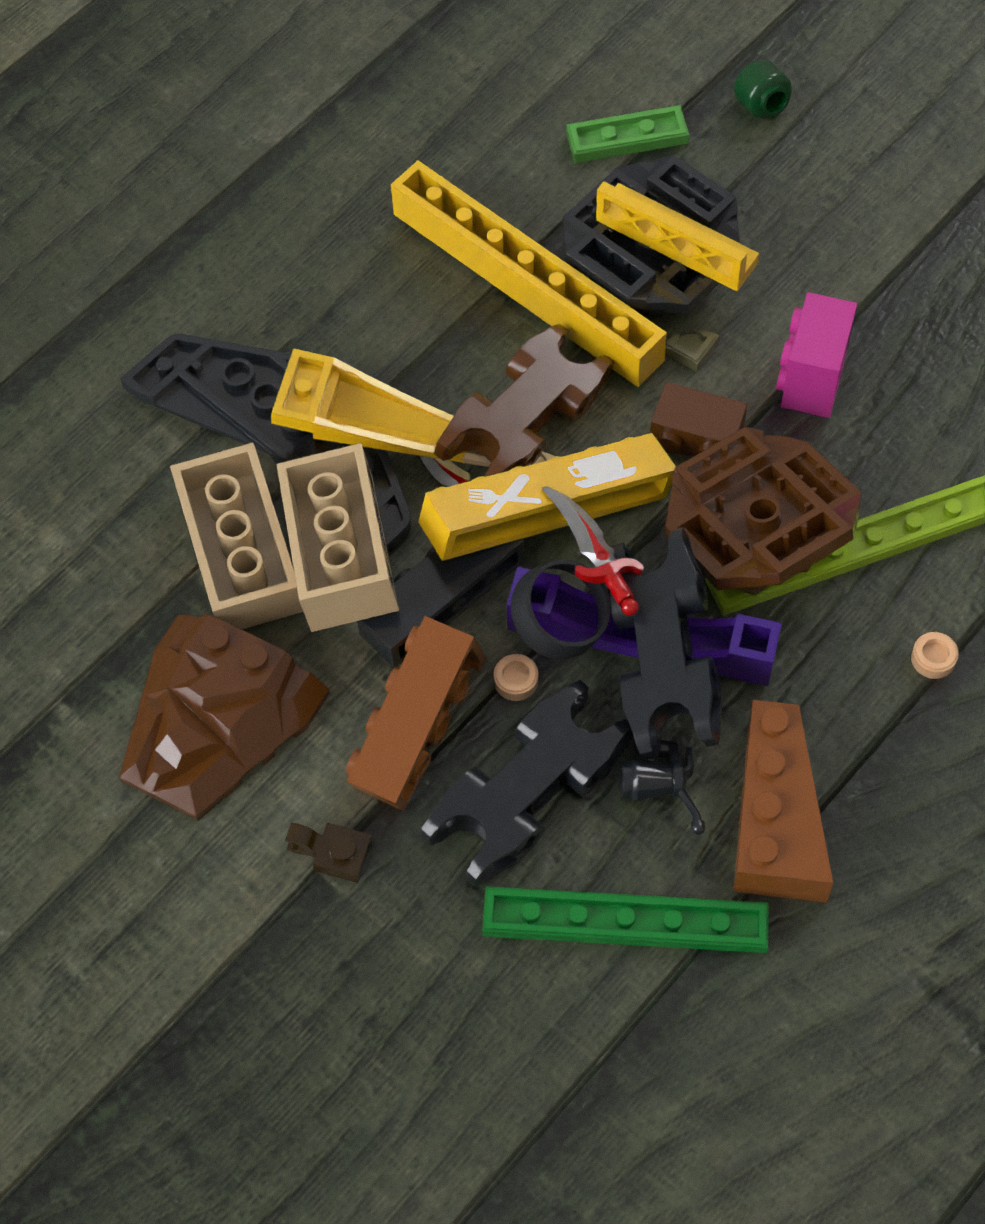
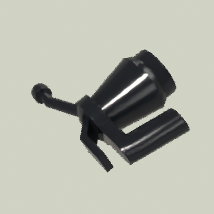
(651, 779)

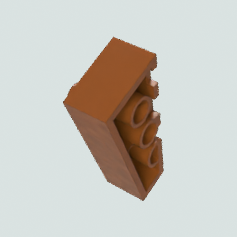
(414, 712)
(780, 819)

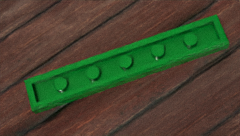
(626, 919)

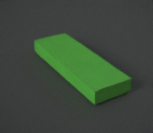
(627, 134)

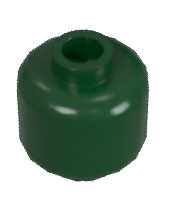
(763, 89)

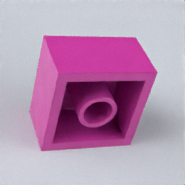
(815, 354)

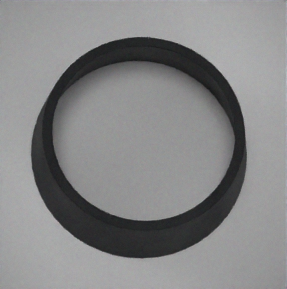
(531, 630)

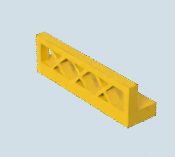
(675, 235)

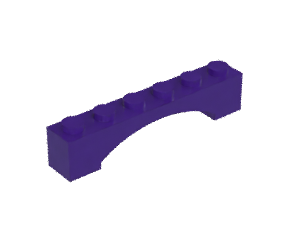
(739, 646)

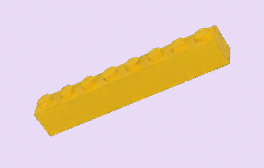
(528, 272)

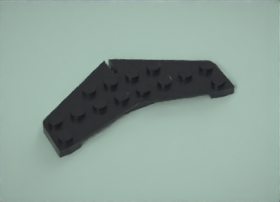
(234, 393)

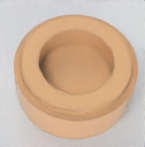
(934, 655)
(516, 677)

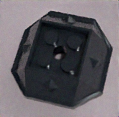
(633, 270)

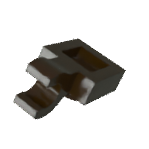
(336, 852)

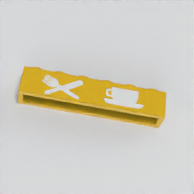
(516, 507)

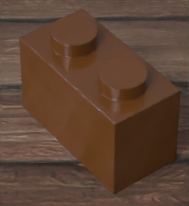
(694, 420)

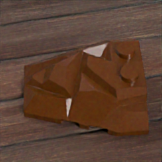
(214, 712)

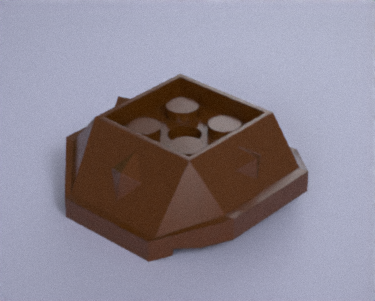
(761, 509)

